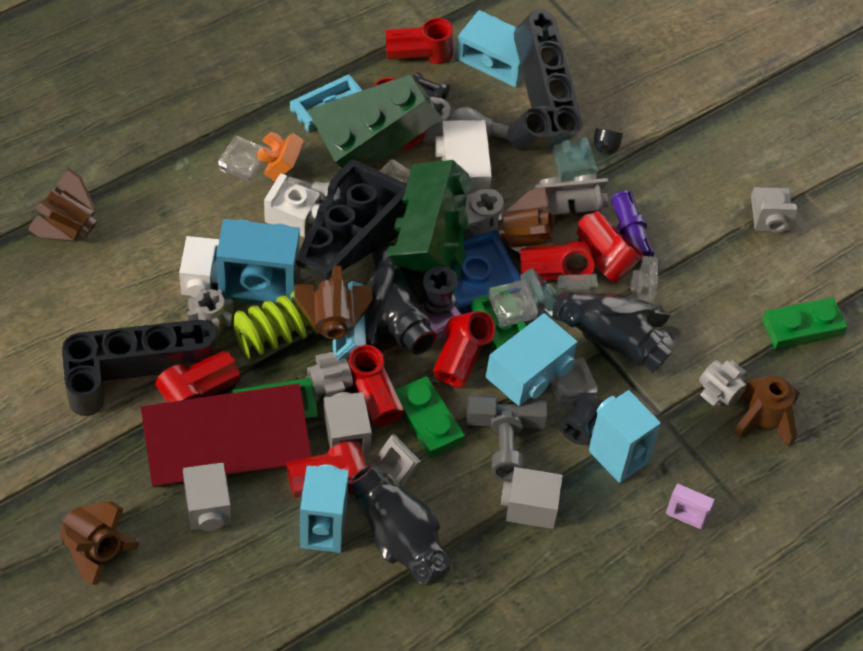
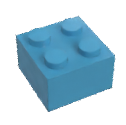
(257, 261)

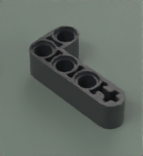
(549, 86)
(183, 343)

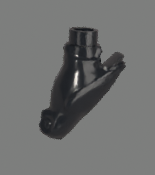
(395, 307)
(617, 324)
(401, 525)

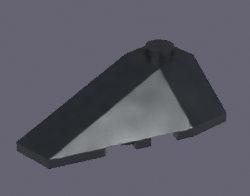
(353, 219)

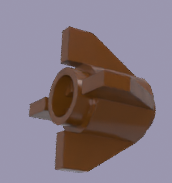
(66, 211)
(526, 223)
(333, 307)
(770, 407)
(93, 537)

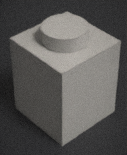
(347, 420)
(207, 497)
(532, 497)

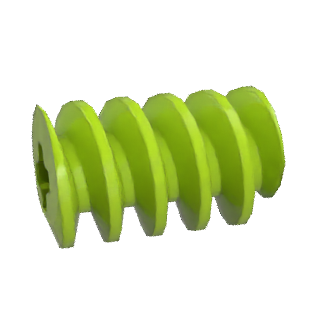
(270, 324)

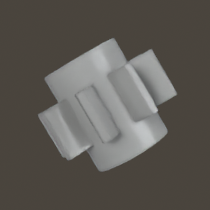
(211, 308)
(330, 375)
(723, 383)

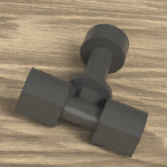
(506, 422)

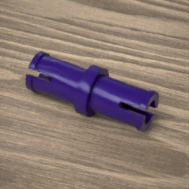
(630, 222)

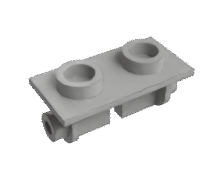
(583, 191)

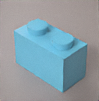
(490, 47)
(532, 360)
(623, 435)
(323, 508)

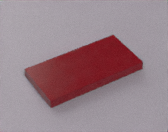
(239, 428)

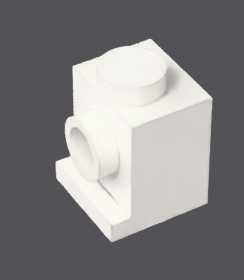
(291, 205)
(198, 265)

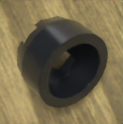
(607, 137)

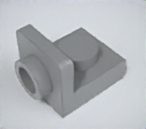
(772, 209)

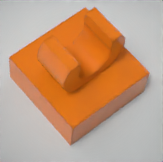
(283, 153)

